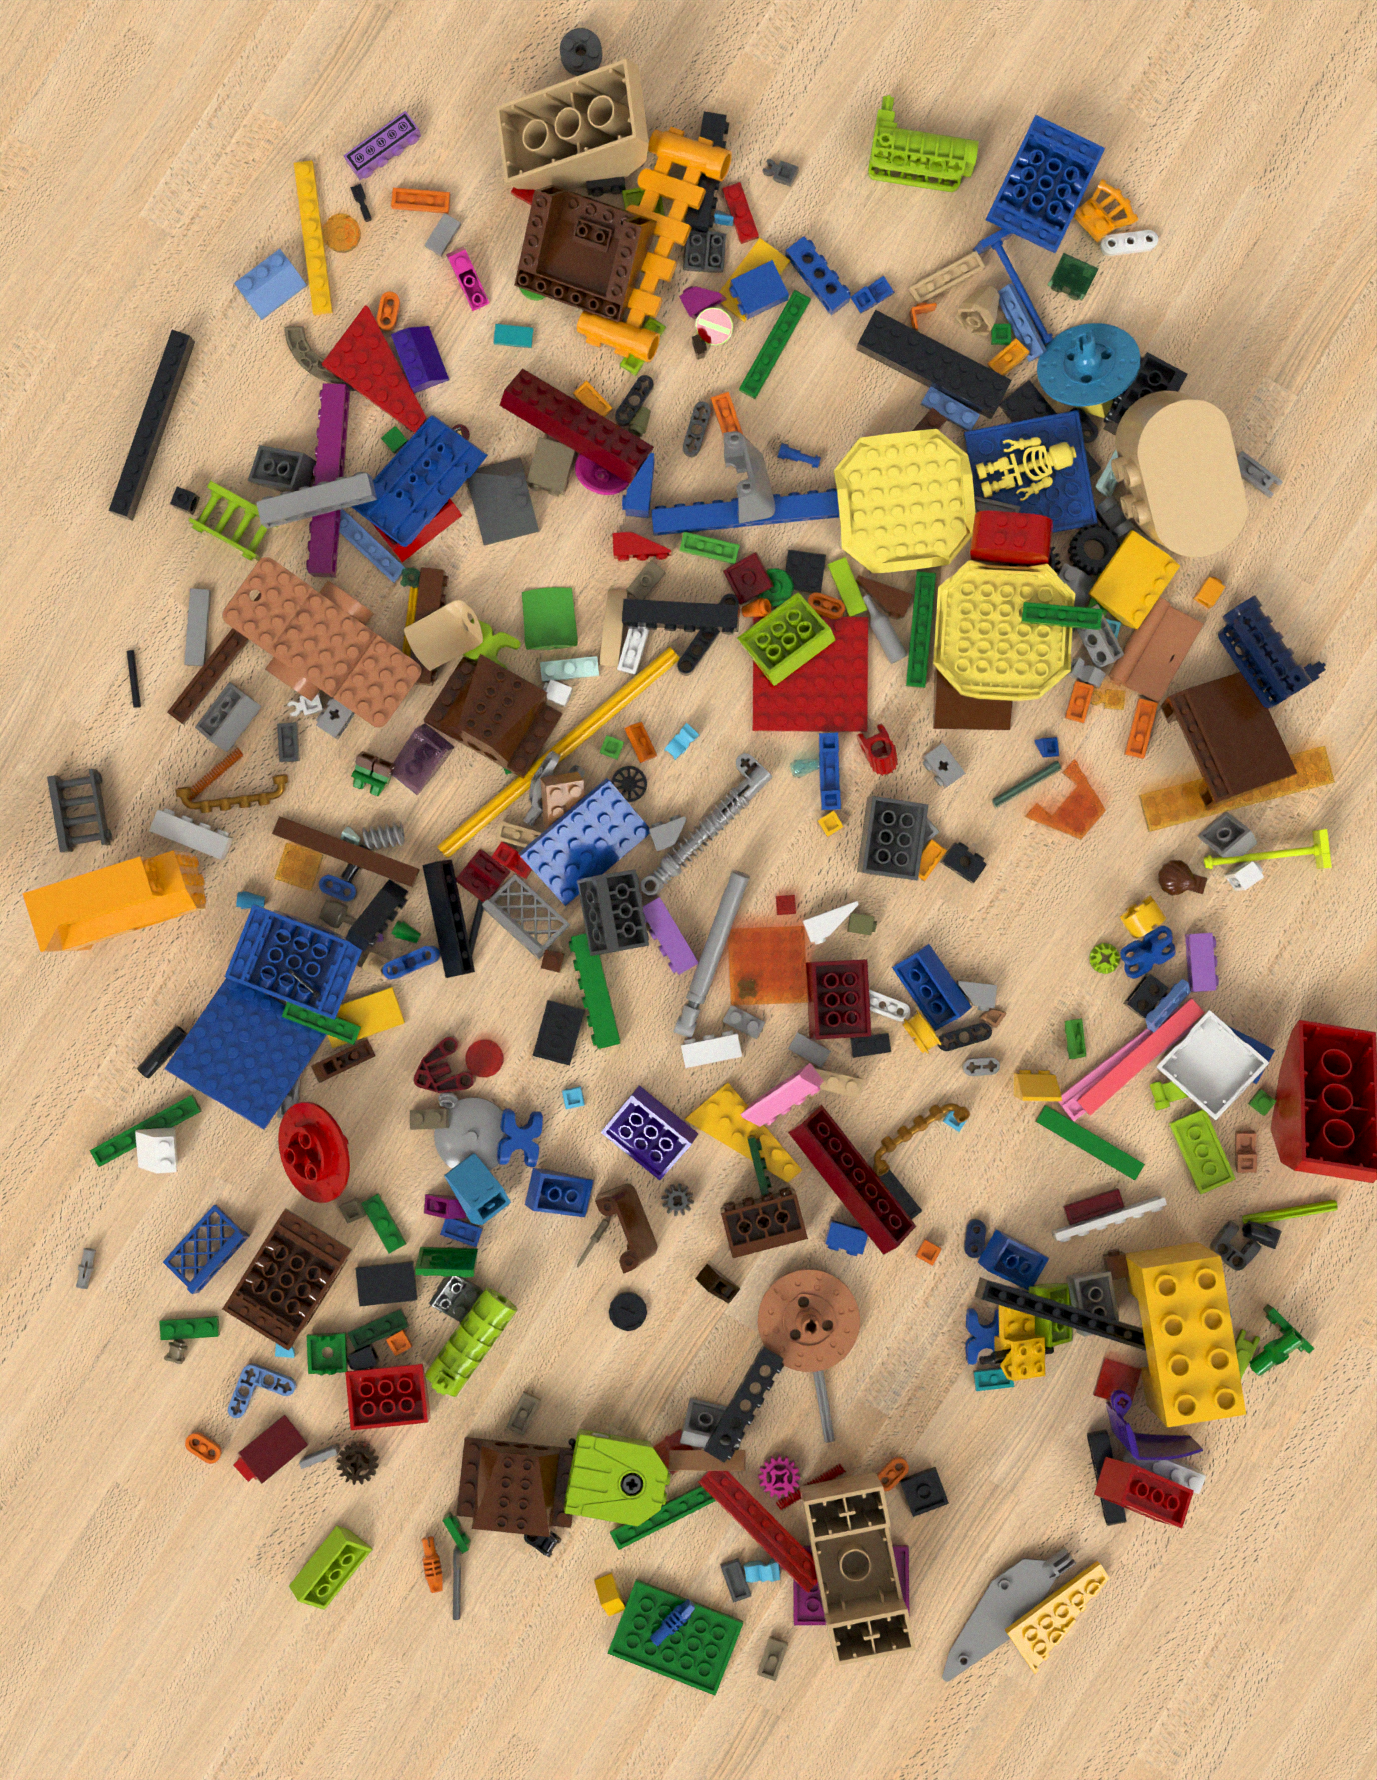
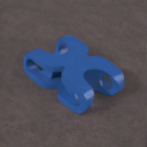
(1148, 952)
(411, 962)
(519, 1137)
(982, 1335)

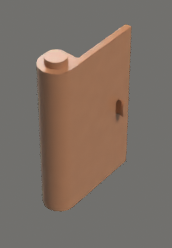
(1155, 651)

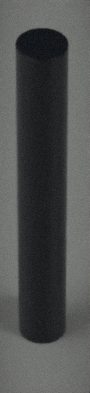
(133, 679)
(475, 926)

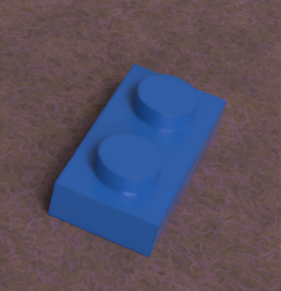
(461, 1231)

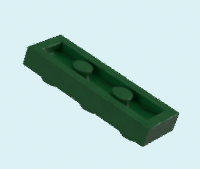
(759, 1164)
(378, 1329)

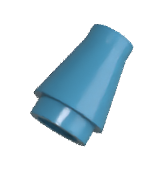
(246, 900)

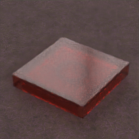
(1115, 1376)

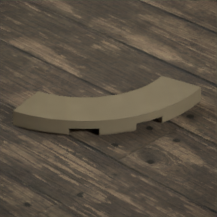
(306, 356)

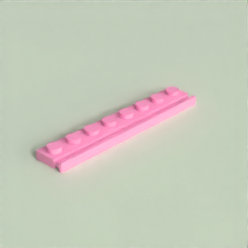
(1073, 1093)

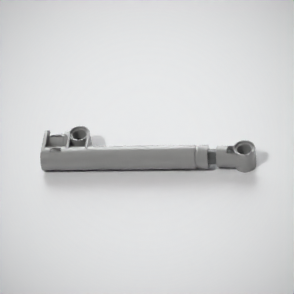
(712, 952)

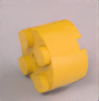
(1142, 918)

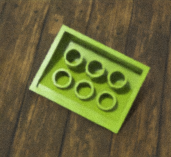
(786, 638)

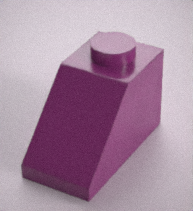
(698, 299)
(443, 1206)

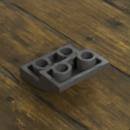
(704, 252)

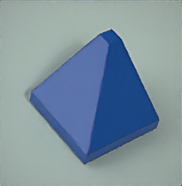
(1048, 747)

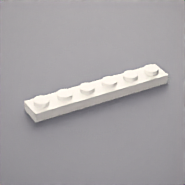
(1117, 1216)

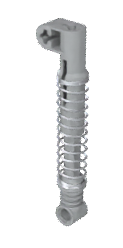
(711, 824)

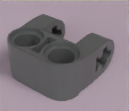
(1112, 517)
(1247, 1253)

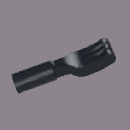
(360, 197)

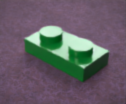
(461, 1539)

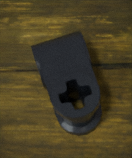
(543, 1544)

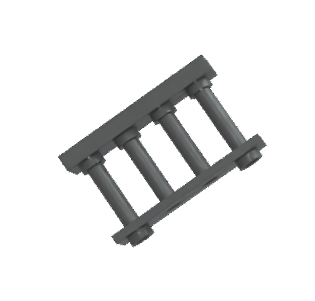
(60, 804)

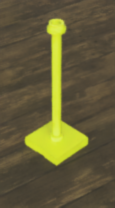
(1319, 849)

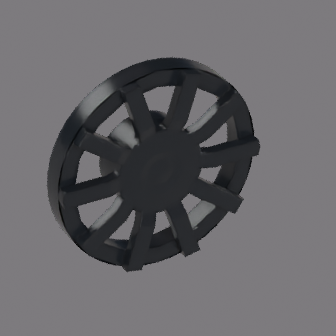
(629, 783)

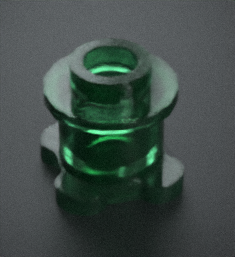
(406, 581)

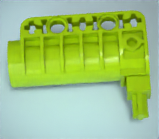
(918, 154)

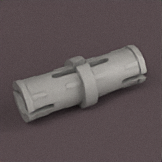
(88, 1255)

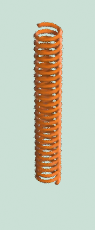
(224, 768)

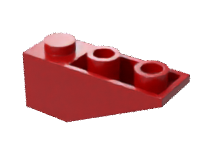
(631, 545)

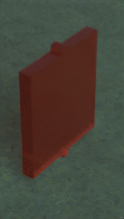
(671, 1443)

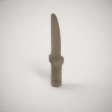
(594, 1238)

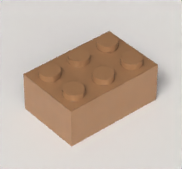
(560, 795)

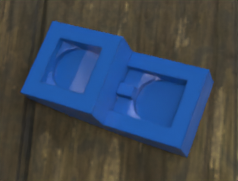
(872, 295)

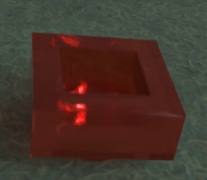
(785, 904)

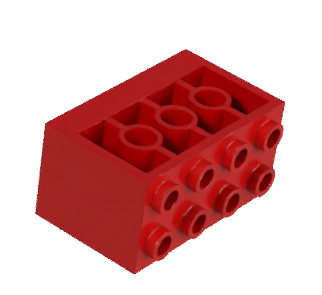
(1144, 1492)

